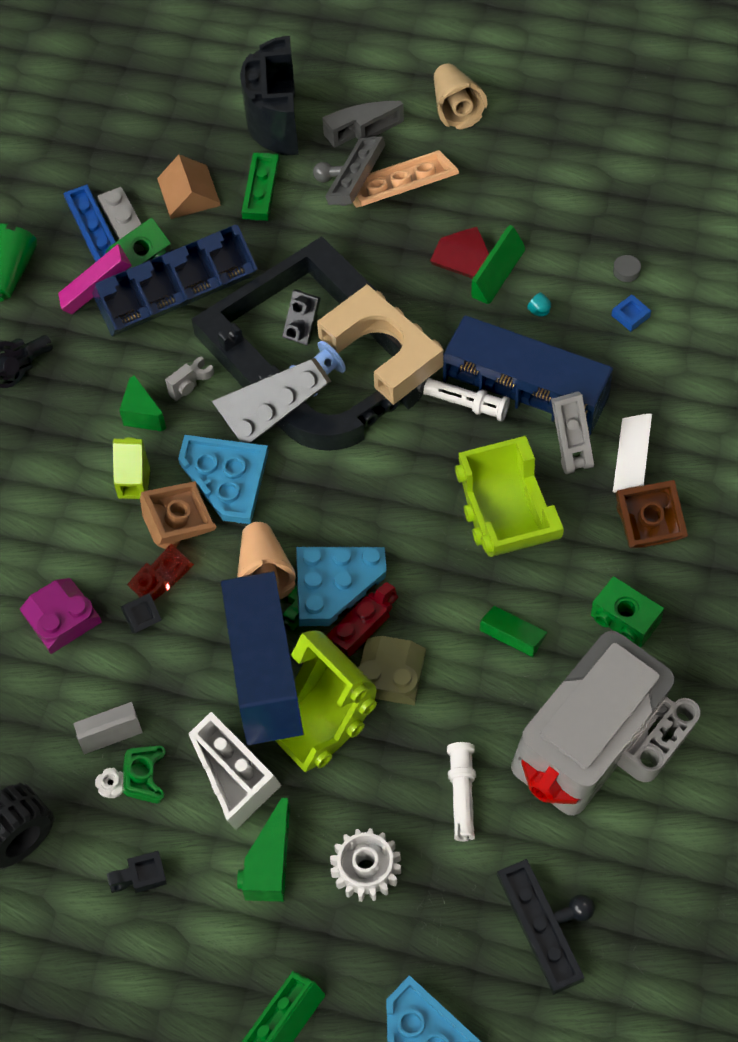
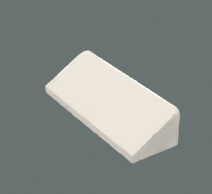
(632, 452)

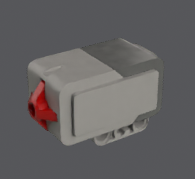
(601, 723)

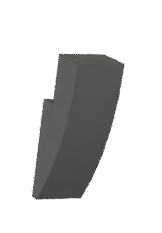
(362, 121)

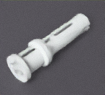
(480, 403)
(462, 776)

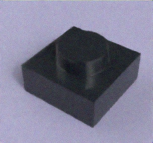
(141, 613)

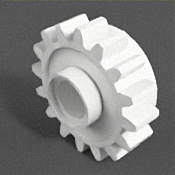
(370, 880)

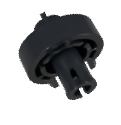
(18, 356)

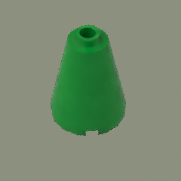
(15, 253)

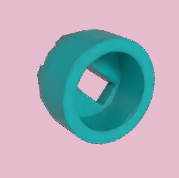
(539, 305)

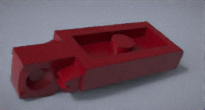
(363, 619)

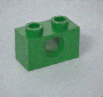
(147, 235)
(620, 597)

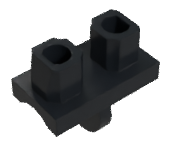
(301, 317)

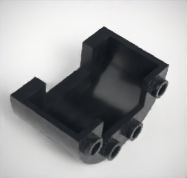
(270, 96)

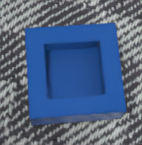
(631, 313)

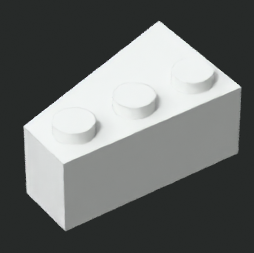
(233, 770)

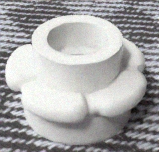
(104, 788)

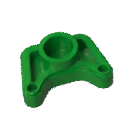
(138, 773)

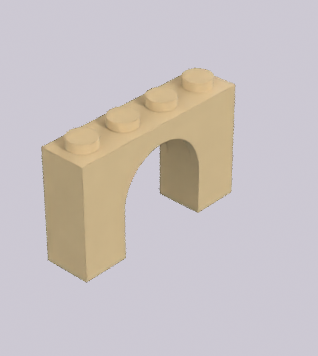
(371, 313)

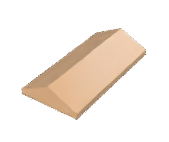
(405, 177)

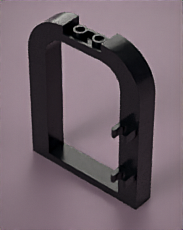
(248, 366)

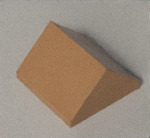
(187, 187)

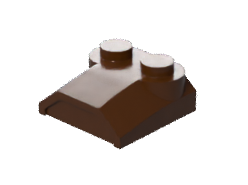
(651, 514)

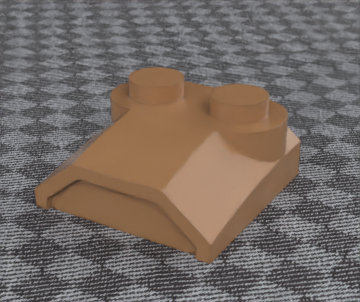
(175, 514)

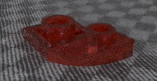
(161, 574)

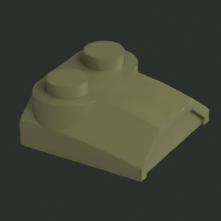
(393, 668)

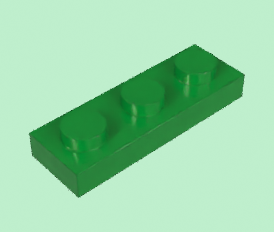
(260, 186)

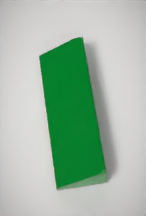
(497, 266)
(287, 1011)

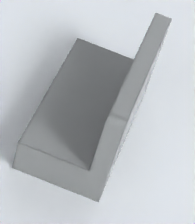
(107, 728)

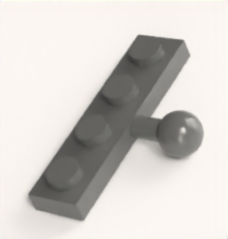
(353, 173)

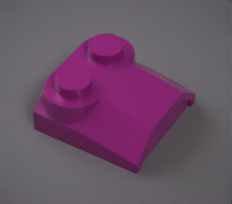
(59, 613)

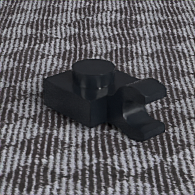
(143, 872)

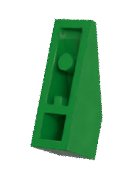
(267, 859)

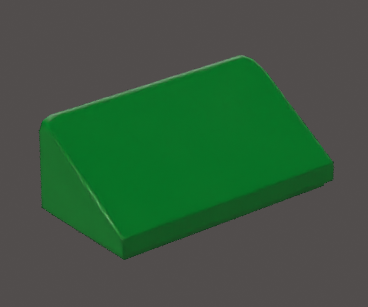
(512, 631)

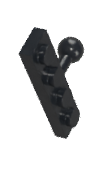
(542, 924)

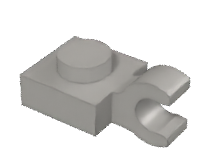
(184, 379)

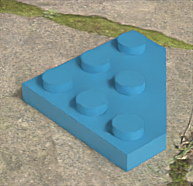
(225, 474)
(335, 579)
(420, 1018)

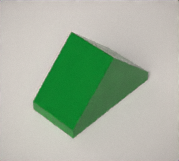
(139, 409)

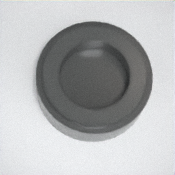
(627, 268)

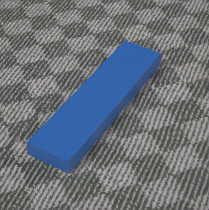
(89, 220)

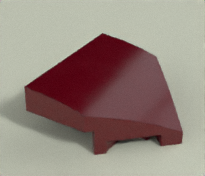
(461, 252)

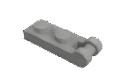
(572, 432)

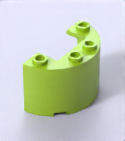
(506, 498)
(331, 700)

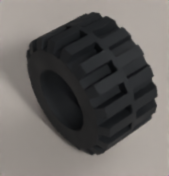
(23, 823)

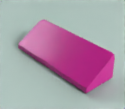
(81, 289)

